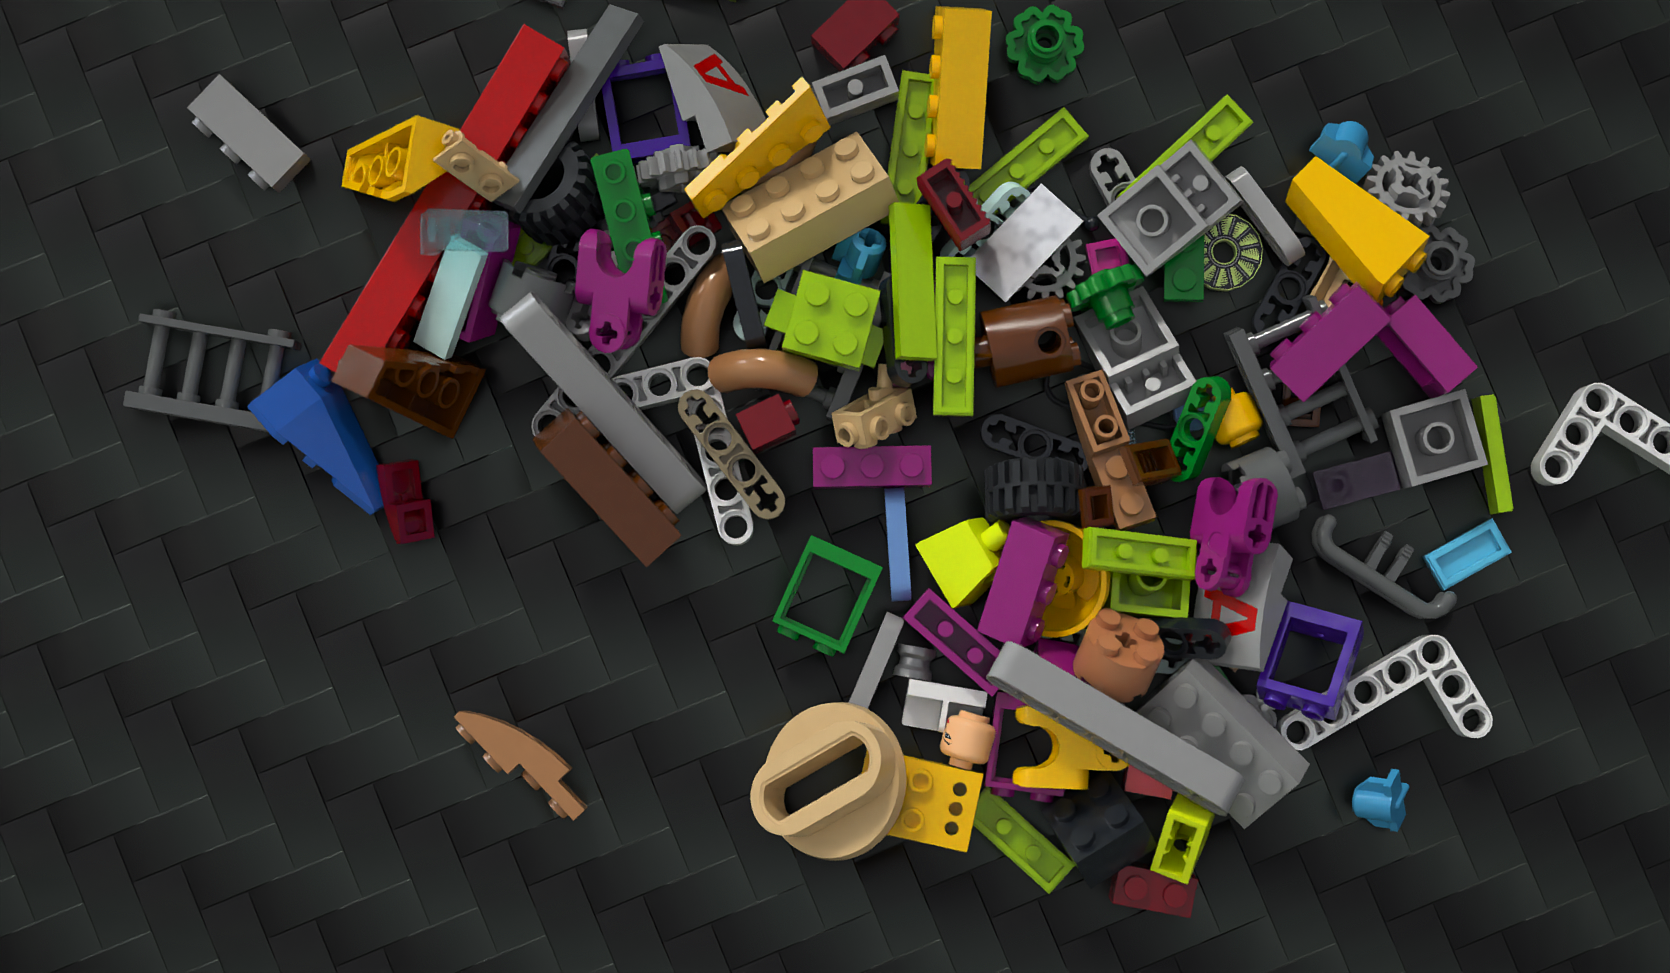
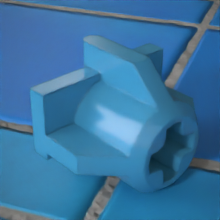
(1345, 149)
(859, 255)
(1381, 801)

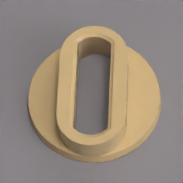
(852, 815)

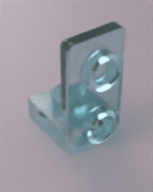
(463, 231)

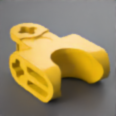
(1069, 759)

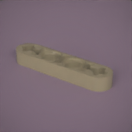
(728, 457)

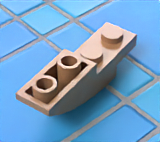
(1101, 436)
(510, 747)

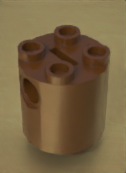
(1012, 346)

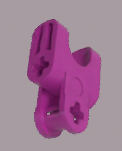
(616, 296)
(1231, 531)

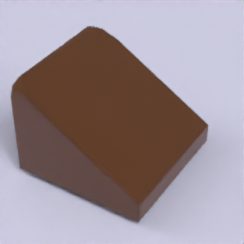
(1096, 506)

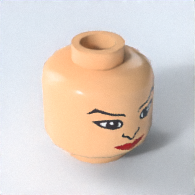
(967, 739)

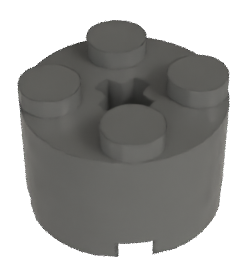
(518, 280)
(1276, 468)

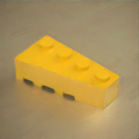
(959, 85)

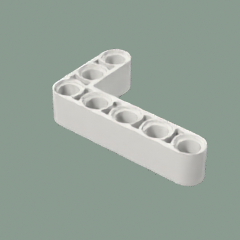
(644, 399)
(1590, 424)
(1384, 689)

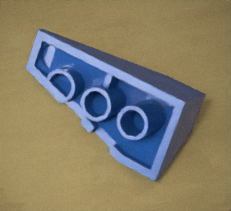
(322, 425)

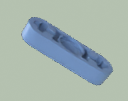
(897, 544)

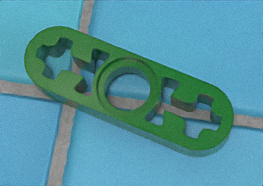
(1210, 418)

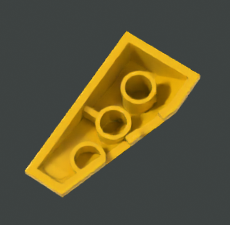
(396, 159)

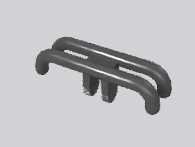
(1366, 572)

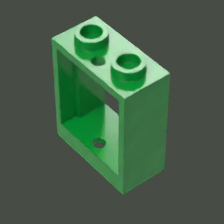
(841, 558)

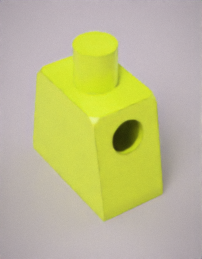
(965, 558)
(1187, 822)

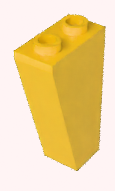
(1356, 229)

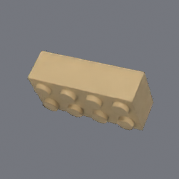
(810, 207)

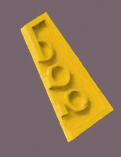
(760, 151)

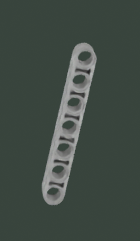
(693, 266)
(603, 402)
(1115, 728)

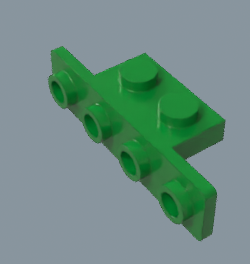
(624, 206)

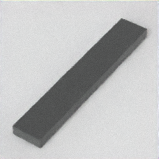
(568, 104)

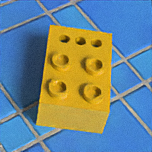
(937, 803)

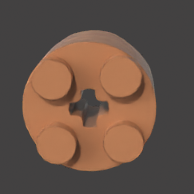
(1119, 655)

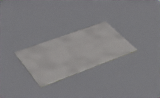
(1024, 242)

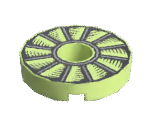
(1246, 258)

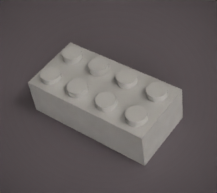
(1219, 721)

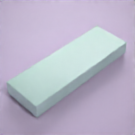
(449, 301)

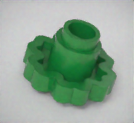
(1038, 62)
(1108, 295)

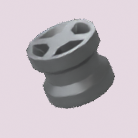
(914, 662)

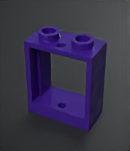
(642, 149)
(1323, 626)

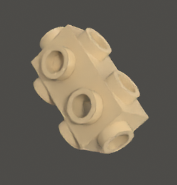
(874, 414)

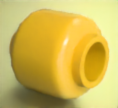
(1240, 421)

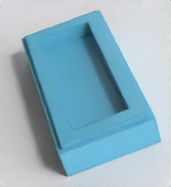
(1466, 554)

